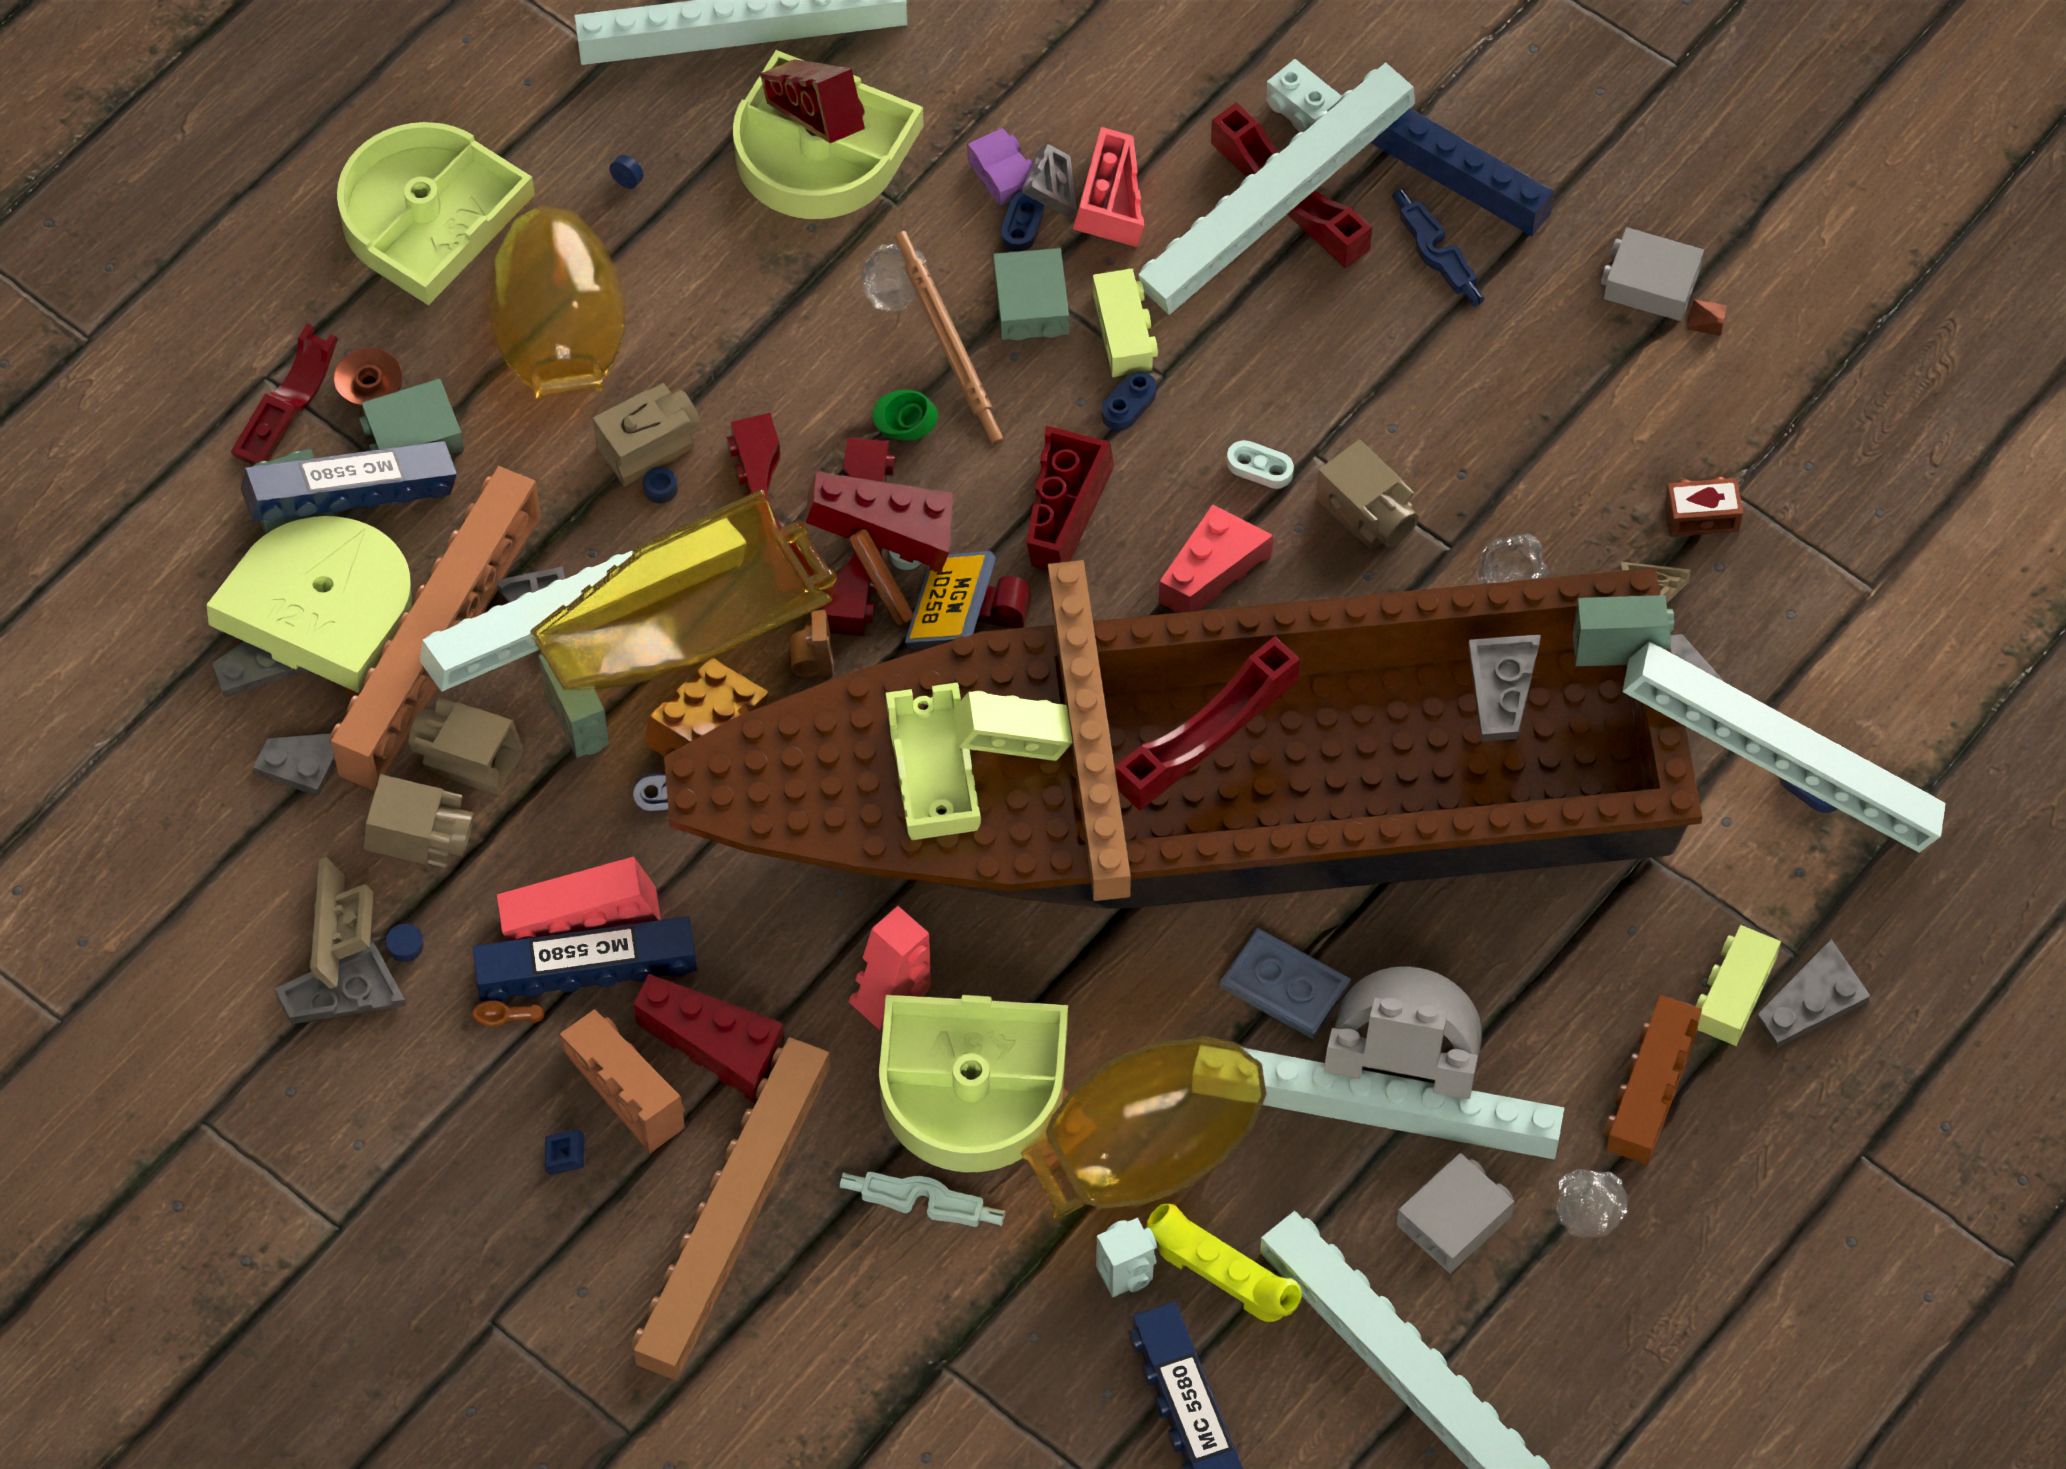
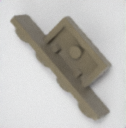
(340, 922)

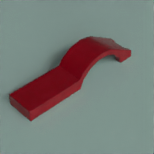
(279, 408)

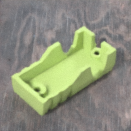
(930, 764)

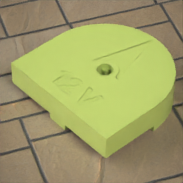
(807, 175)
(426, 203)
(317, 597)
(942, 1043)

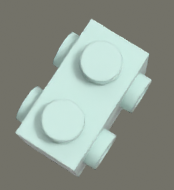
(1300, 95)
(1126, 1256)

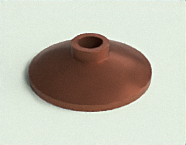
(363, 367)

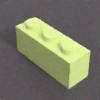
(1124, 322)
(1012, 726)
(1737, 984)

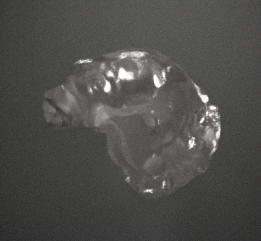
(886, 279)
(1513, 560)
(1591, 1203)

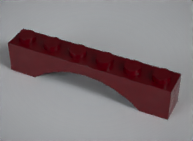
(1330, 224)
(758, 454)
(852, 590)
(1165, 760)

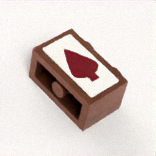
(1703, 507)

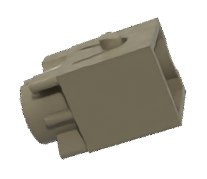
(646, 432)
(1366, 497)
(463, 742)
(417, 822)

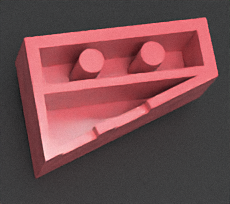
(1111, 191)
(1212, 559)
(896, 965)

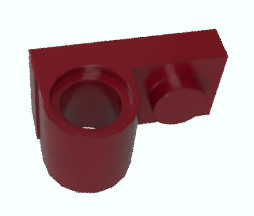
(1007, 603)

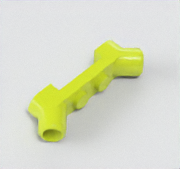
(1189, 1245)

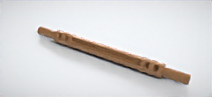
(948, 337)

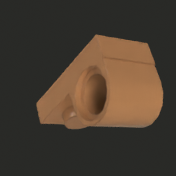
(812, 648)

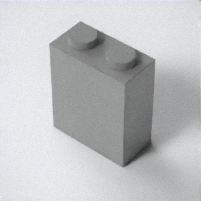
(1652, 273)
(1455, 1212)

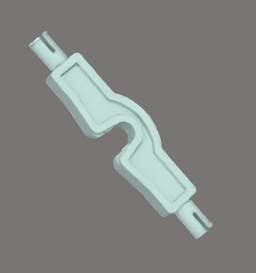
(942, 1204)

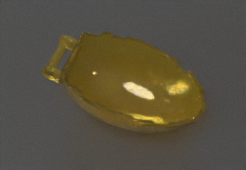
(556, 302)
(1150, 1123)

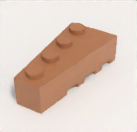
(624, 1080)

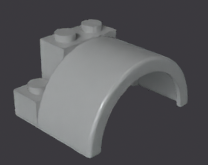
(1407, 1022)

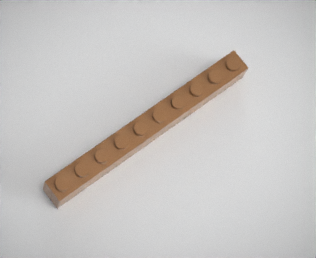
(1089, 731)
(731, 1209)

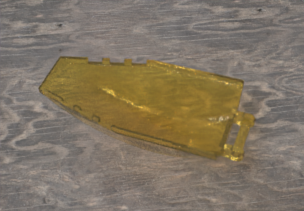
(685, 599)

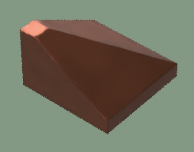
(1707, 317)

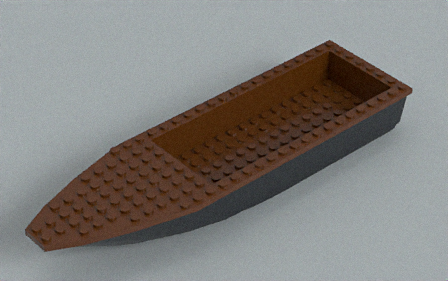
(1336, 784)

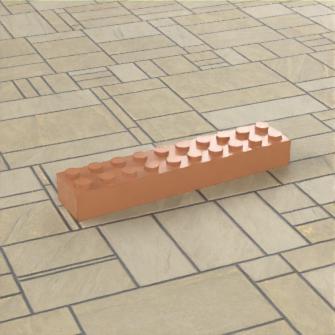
(458, 589)

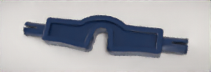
(1446, 260)

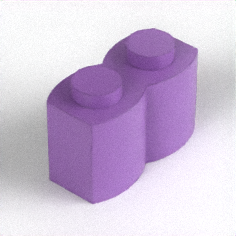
(999, 164)

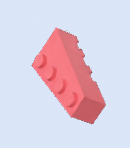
(580, 901)

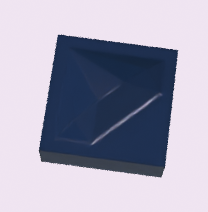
(564, 1152)

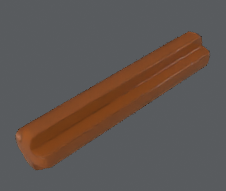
(881, 577)

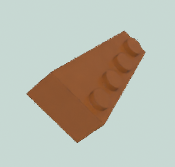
(1653, 1079)

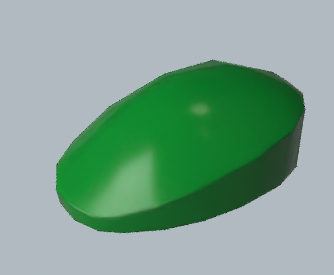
(904, 415)

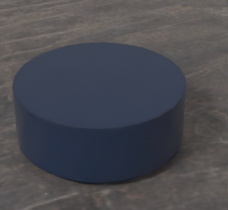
(626, 171)
(660, 485)
(404, 942)

